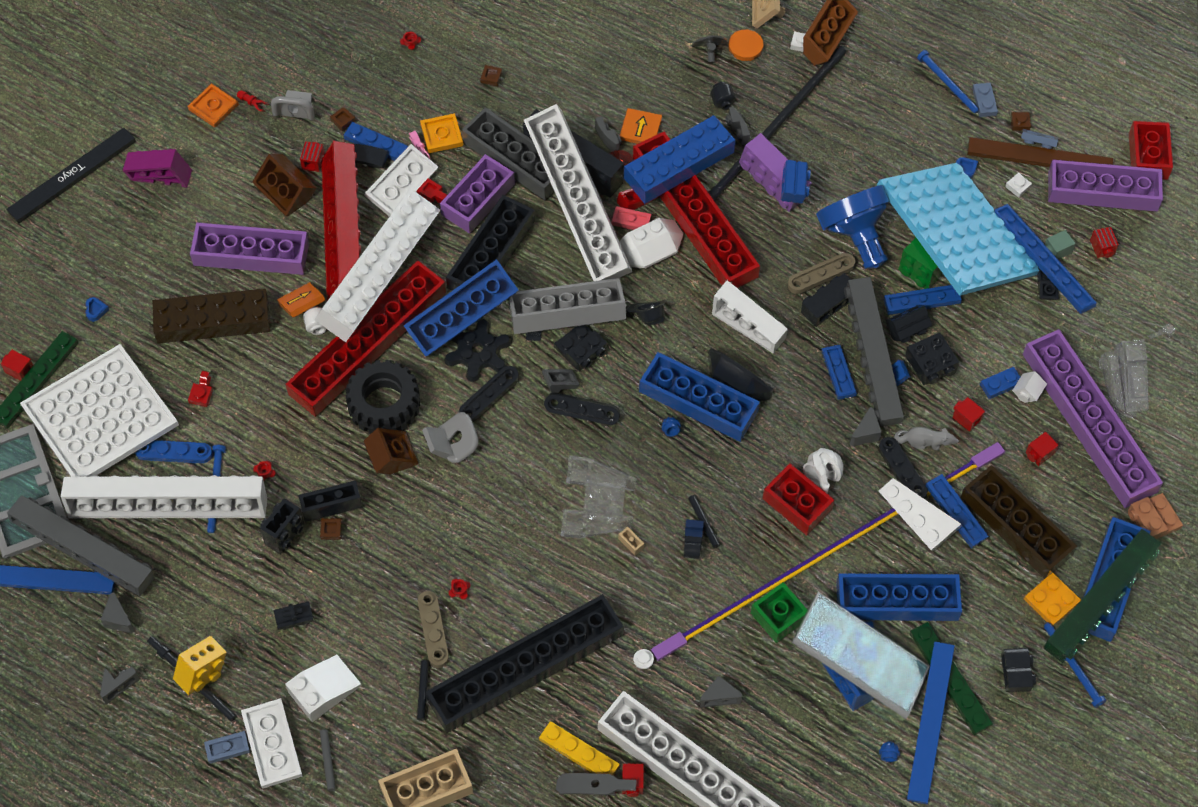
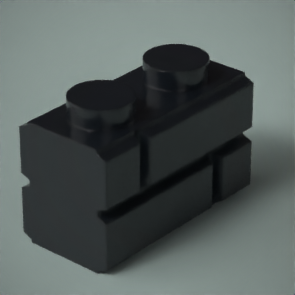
(909, 323)

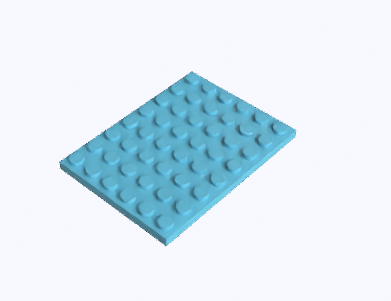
(958, 228)

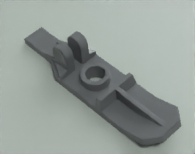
(583, 784)

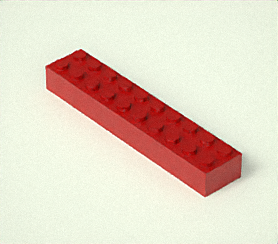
(340, 213)
(705, 225)
(383, 324)

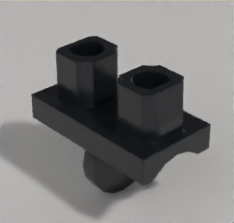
(293, 615)

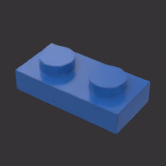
(1000, 383)

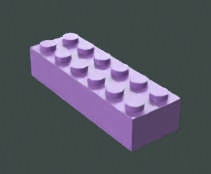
(1105, 185)
(249, 248)

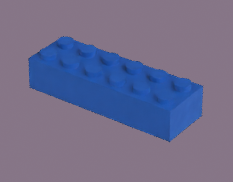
(679, 159)
(461, 308)
(699, 396)
(1116, 538)
(900, 596)

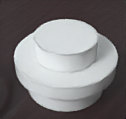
(643, 659)

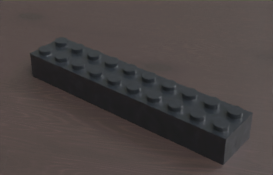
(524, 663)

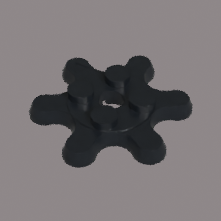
(477, 361)

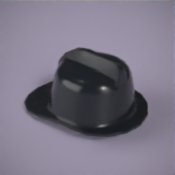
(649, 312)

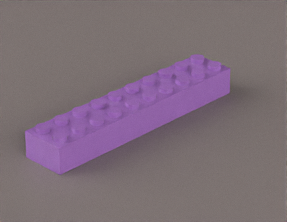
(1092, 419)

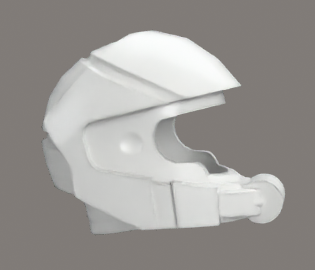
(823, 465)

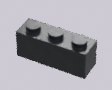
(826, 301)
(330, 501)

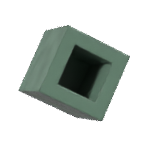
(1060, 244)

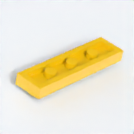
(578, 750)

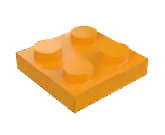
(441, 133)
(1052, 599)

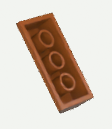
(828, 30)

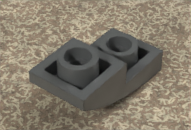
(738, 125)
(607, 136)

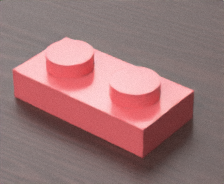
(629, 218)

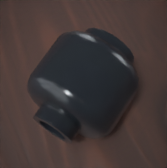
(722, 95)

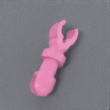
(418, 144)

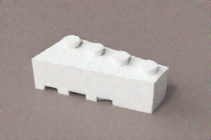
(748, 317)
(924, 518)

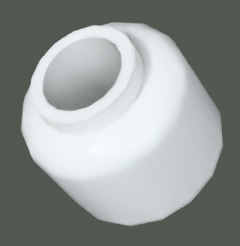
(310, 323)

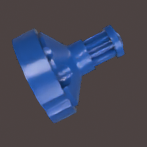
(857, 218)

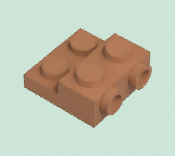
(1155, 515)

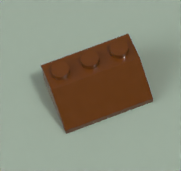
(283, 184)

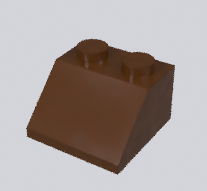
(390, 451)

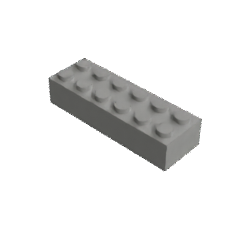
(567, 306)

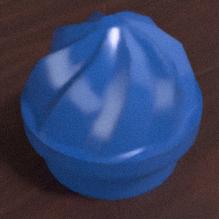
(671, 426)
(889, 752)

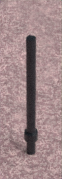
(165, 653)

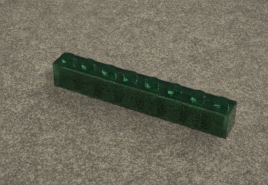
(1102, 595)

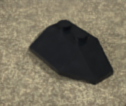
(737, 377)

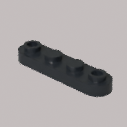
(490, 392)
(582, 408)
(901, 466)

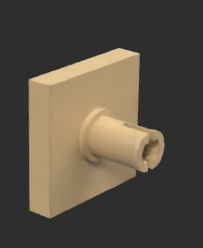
(764, 10)

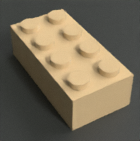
(428, 783)

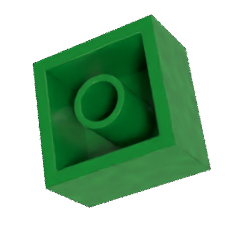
(919, 265)
(779, 612)

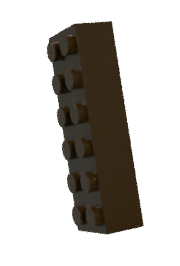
(211, 316)
(1018, 521)

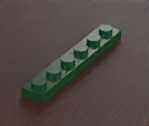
(36, 377)
(957, 686)

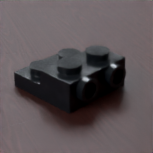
(581, 347)

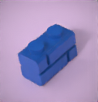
(794, 181)

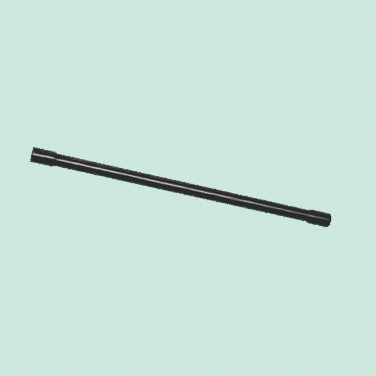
(839, 52)

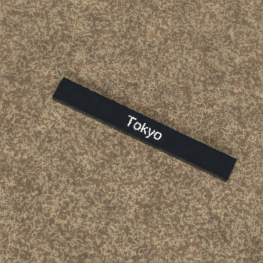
(70, 175)

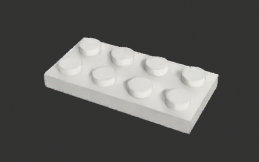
(406, 172)
(271, 743)

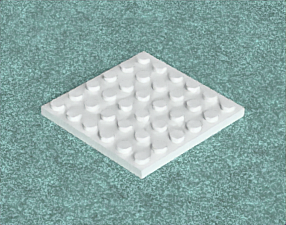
(99, 414)

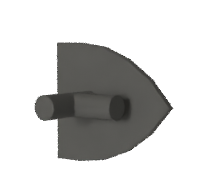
(710, 42)

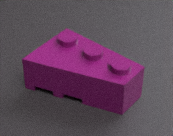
(157, 166)

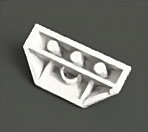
(651, 242)

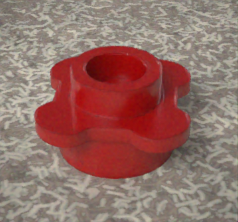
(410, 40)
(264, 465)
(459, 583)

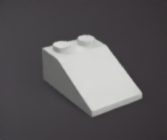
(322, 687)

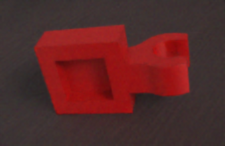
(431, 191)
(201, 392)

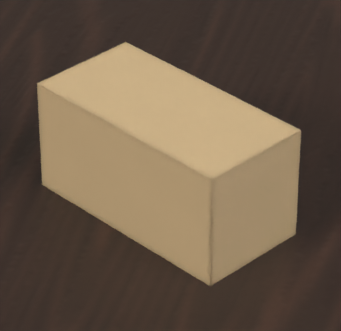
(631, 541)

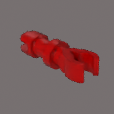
(251, 100)

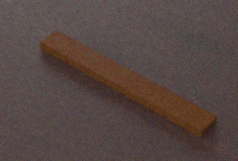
(1027, 154)

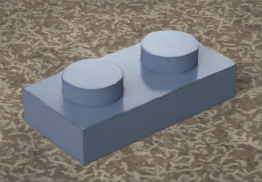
(985, 99)
(1046, 140)
(227, 747)

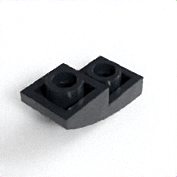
(370, 155)
(1046, 288)

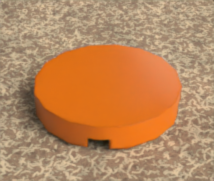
(745, 45)

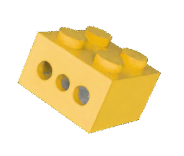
(199, 665)

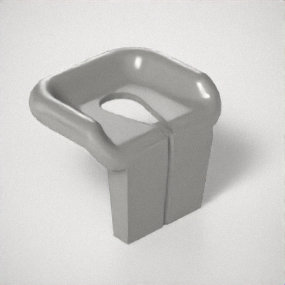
(293, 105)
(439, 438)

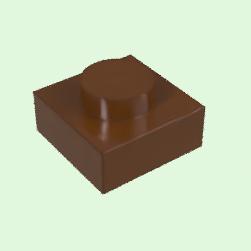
(491, 75)
(342, 118)
(1020, 121)
(330, 529)

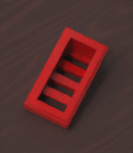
(625, 200)

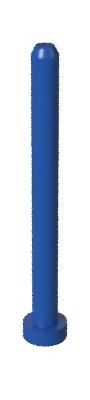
(924, 56)
(218, 450)
(1097, 699)

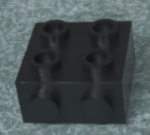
(932, 359)
(282, 526)

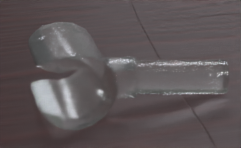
(1168, 329)

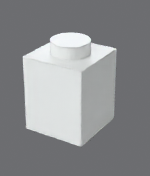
(1029, 387)

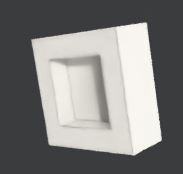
(797, 41)
(1018, 185)

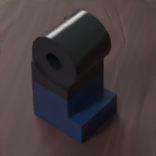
(693, 539)

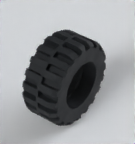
(382, 376)

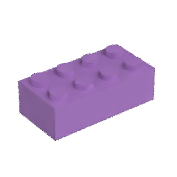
(766, 167)
(477, 193)

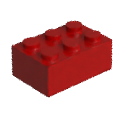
(1151, 146)
(798, 499)

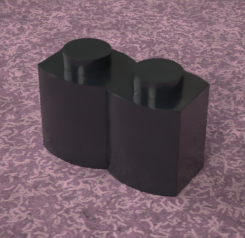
(1017, 670)

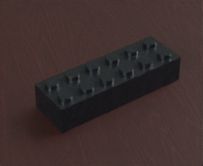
(603, 168)
(494, 240)

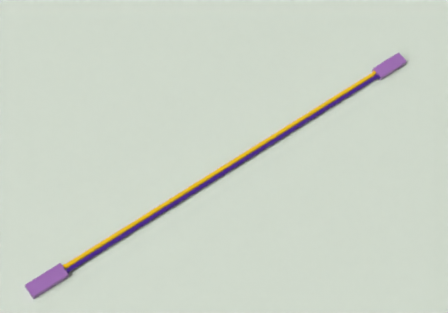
(678, 640)

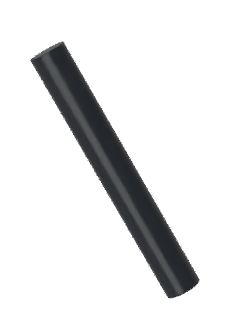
(706, 525)
(422, 688)

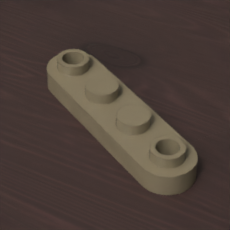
(821, 273)
(433, 629)

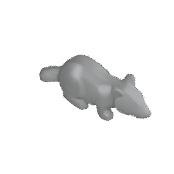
(921, 437)

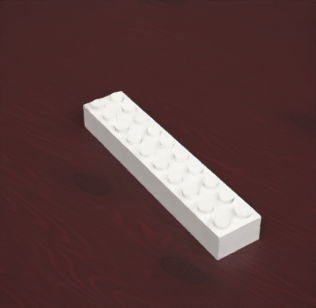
(577, 194)
(377, 265)
(164, 497)
(676, 757)

